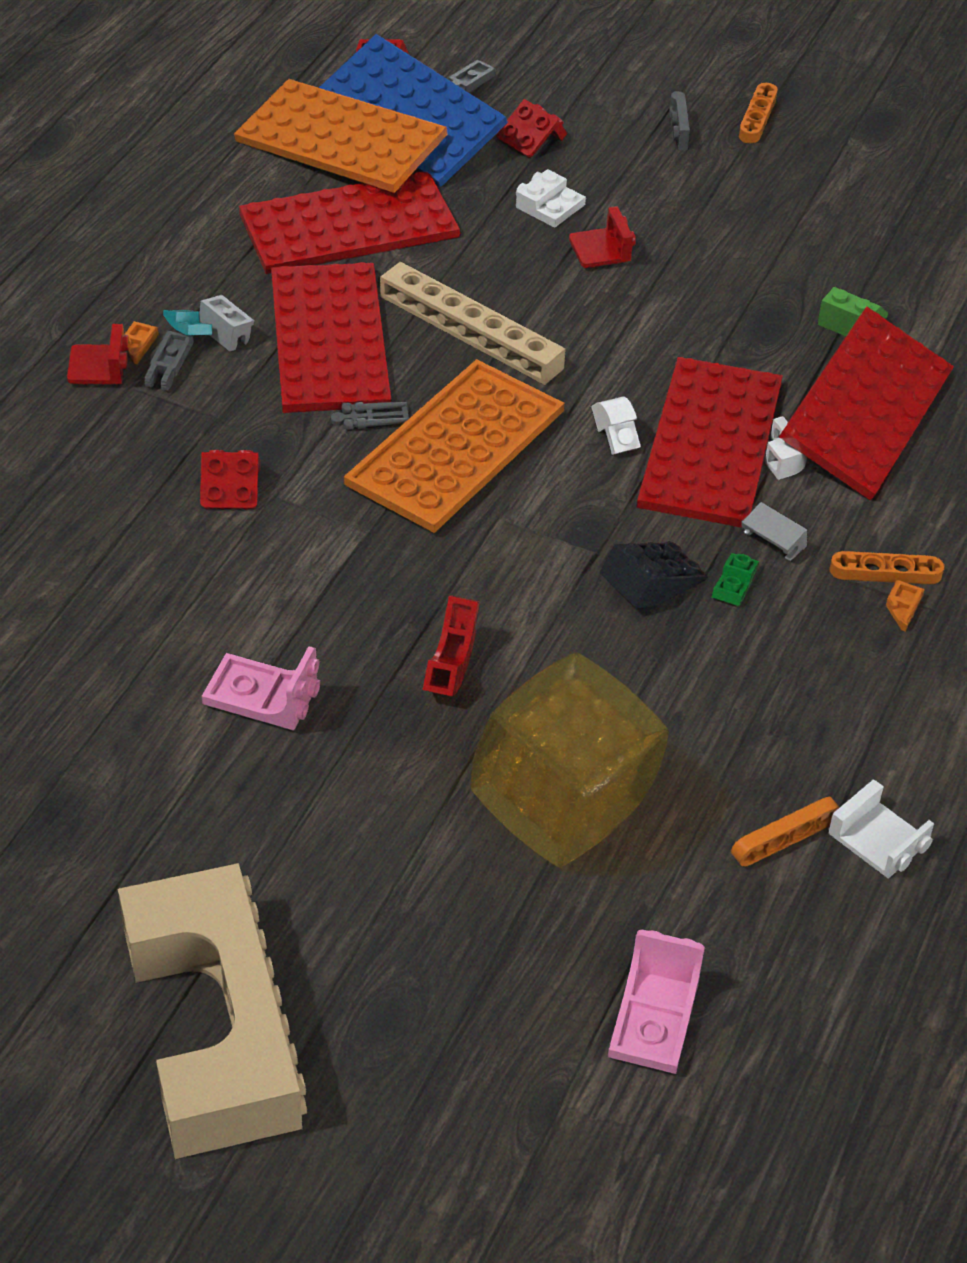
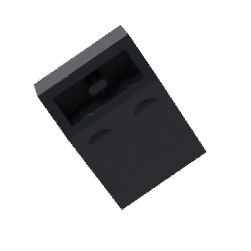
(650, 572)

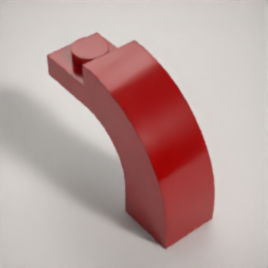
(451, 659)

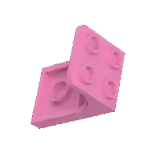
(264, 690)
(657, 1001)

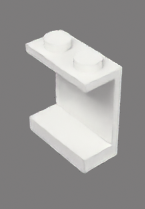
(877, 832)

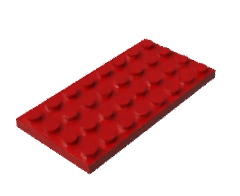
(347, 222)
(329, 336)
(867, 403)
(710, 442)

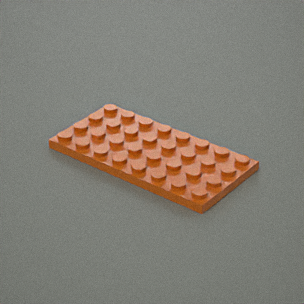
(341, 135)
(454, 445)

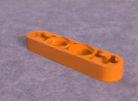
(756, 112)
(886, 563)
(784, 832)

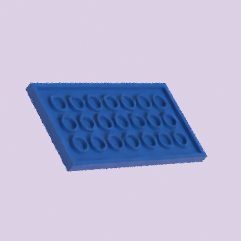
(399, 82)

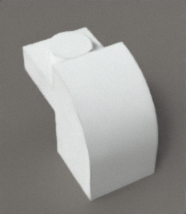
(617, 419)
(780, 456)

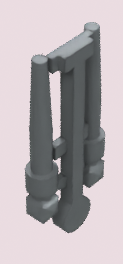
(369, 419)

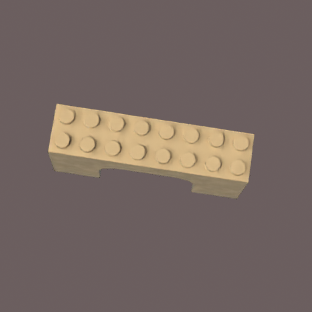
(250, 1079)

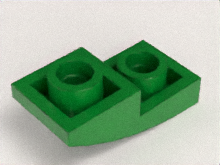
(735, 579)

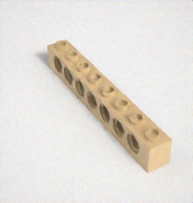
(472, 323)

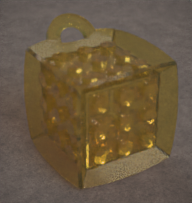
(567, 758)

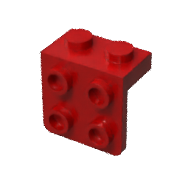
(529, 128)
(605, 245)
(99, 362)
(229, 479)

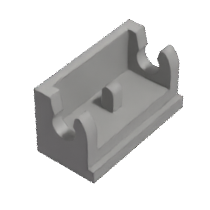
(226, 320)
(776, 529)

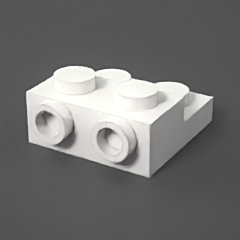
(548, 198)

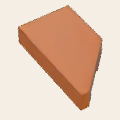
(140, 339)
(903, 602)

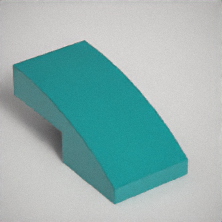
(187, 322)

